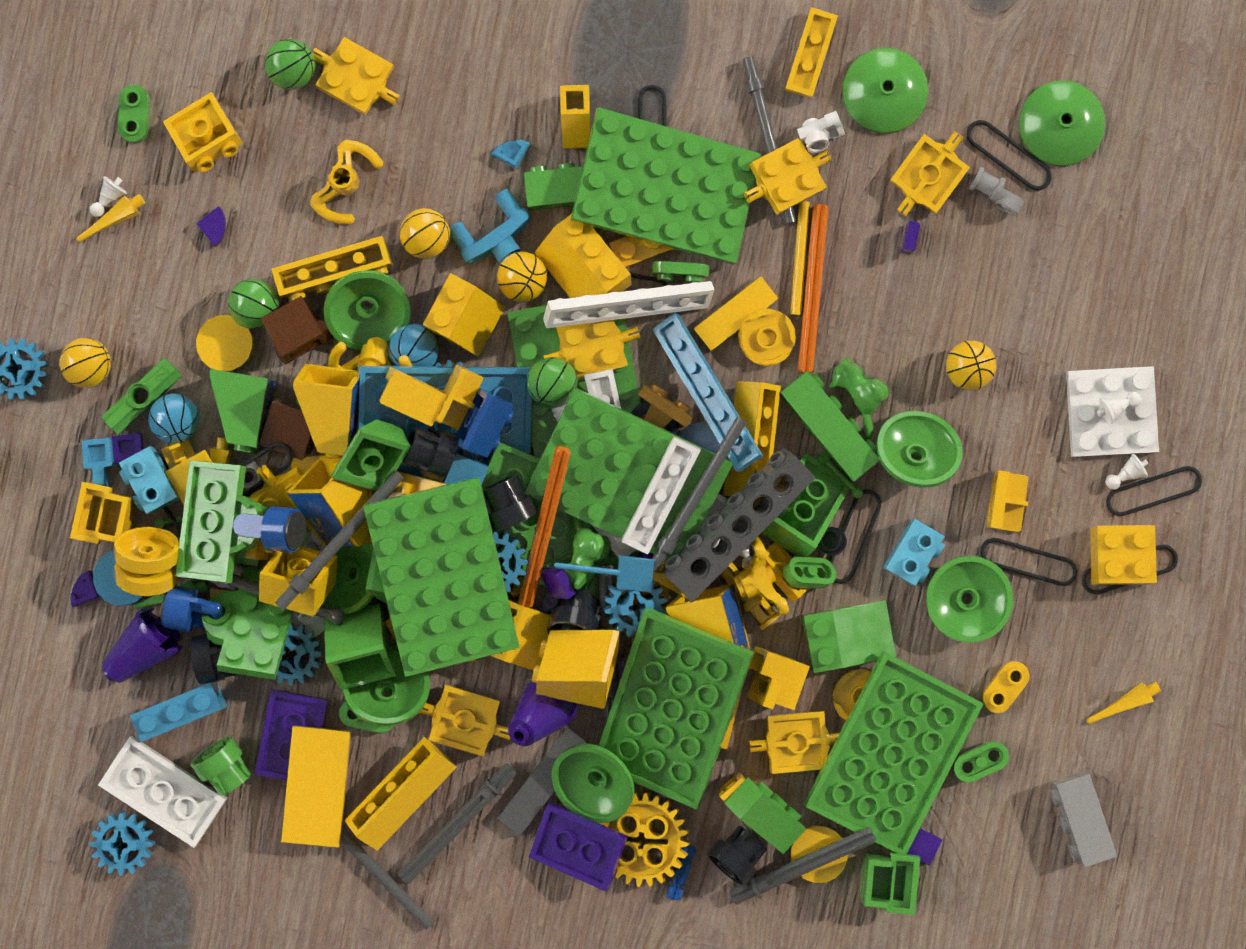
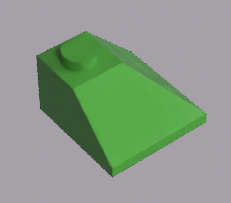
(373, 455)

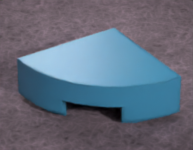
(511, 152)

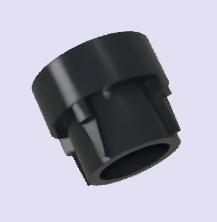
(431, 452)
(508, 503)
(576, 613)
(205, 659)
(738, 855)

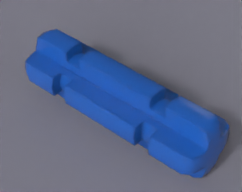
(675, 889)

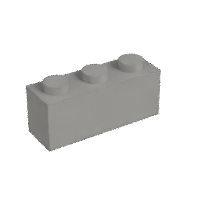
(1082, 819)

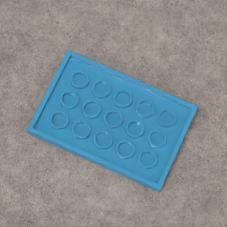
(504, 382)

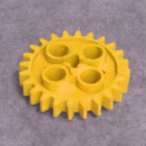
(642, 865)

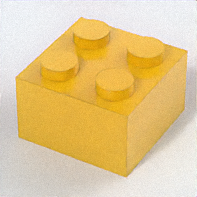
(1123, 555)
(283, 568)

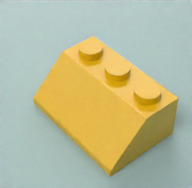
(582, 261)

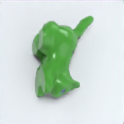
(865, 392)
(587, 550)

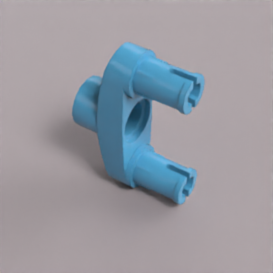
(499, 241)

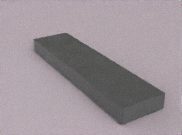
(537, 787)

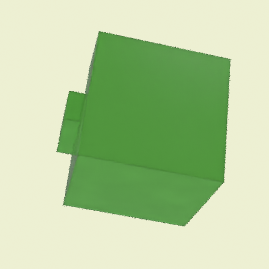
(890, 882)

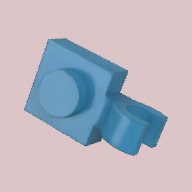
(98, 457)

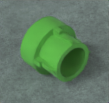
(222, 766)

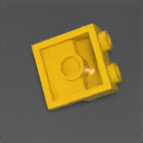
(203, 133)

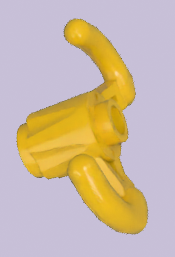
(339, 171)
(372, 354)
(759, 578)

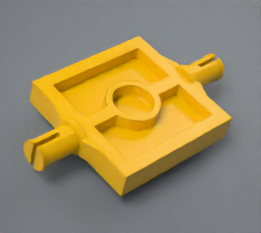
(355, 76)
(929, 174)
(787, 176)
(593, 346)
(275, 488)
(464, 720)
(795, 742)

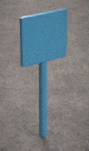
(632, 572)

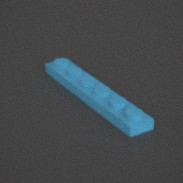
(705, 389)

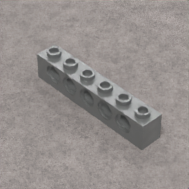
(752, 523)

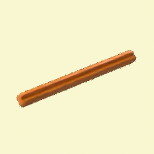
(813, 288)
(544, 526)

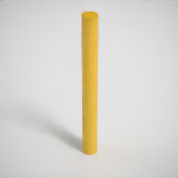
(800, 258)

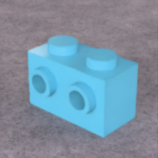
(149, 481)
(914, 552)

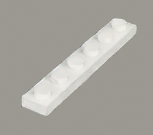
(628, 304)

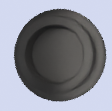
(833, 541)

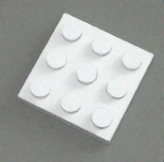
(1133, 429)

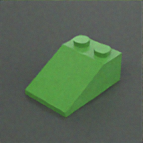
(810, 513)
(847, 636)

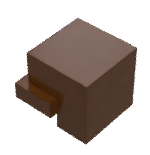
(295, 330)
(288, 427)

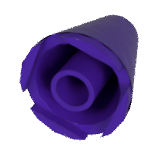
(140, 647)
(539, 716)

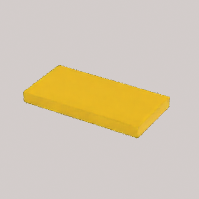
(316, 786)

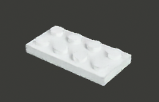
(162, 791)

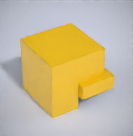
(102, 514)
(776, 679)

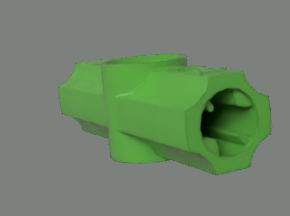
(128, 409)

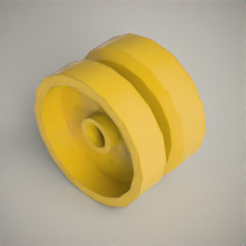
(146, 561)

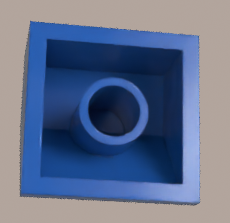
(484, 423)

